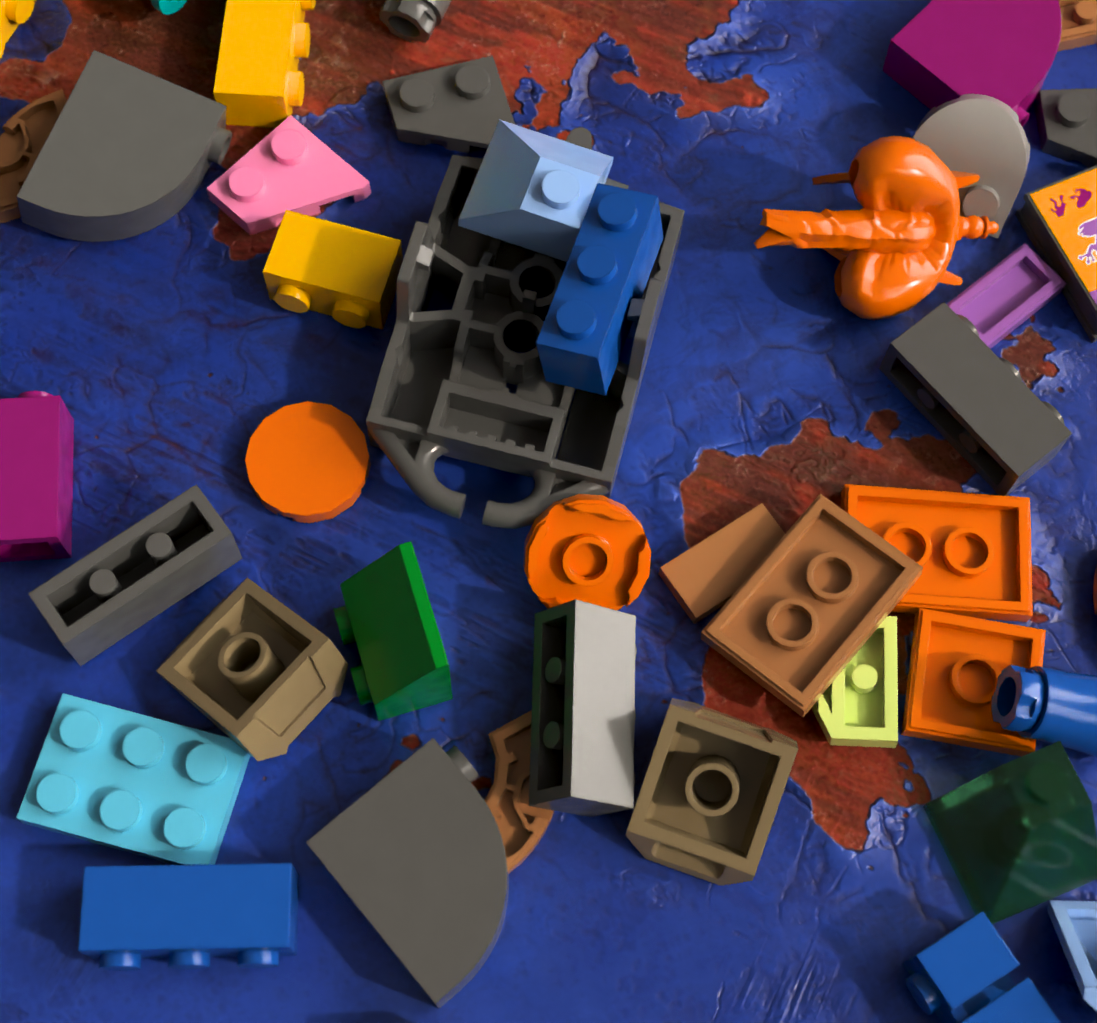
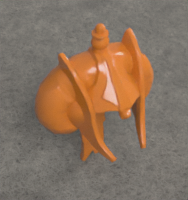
(900, 239)

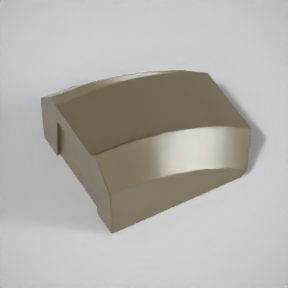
(256, 670)
(710, 793)

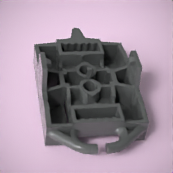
(451, 368)

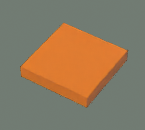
(956, 675)

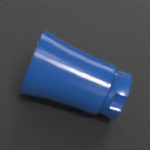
(1048, 706)

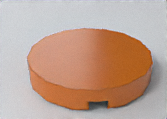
(307, 462)
(587, 553)

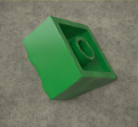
(395, 636)

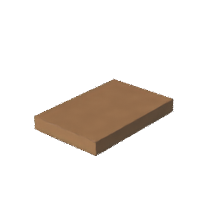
(811, 604)

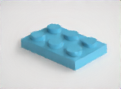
(134, 783)

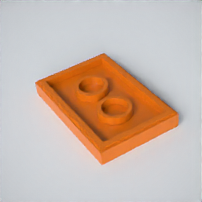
(968, 544)

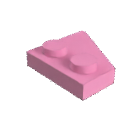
(285, 173)

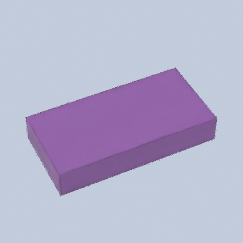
(1008, 294)

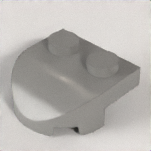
(983, 139)

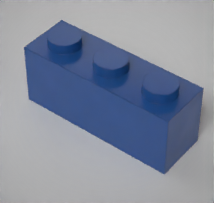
(602, 276)
(189, 914)

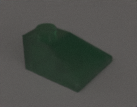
(1018, 833)

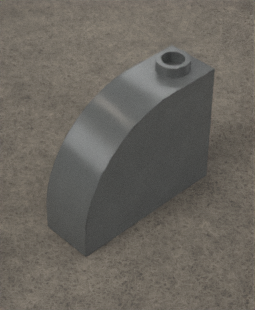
(122, 154)
(424, 867)

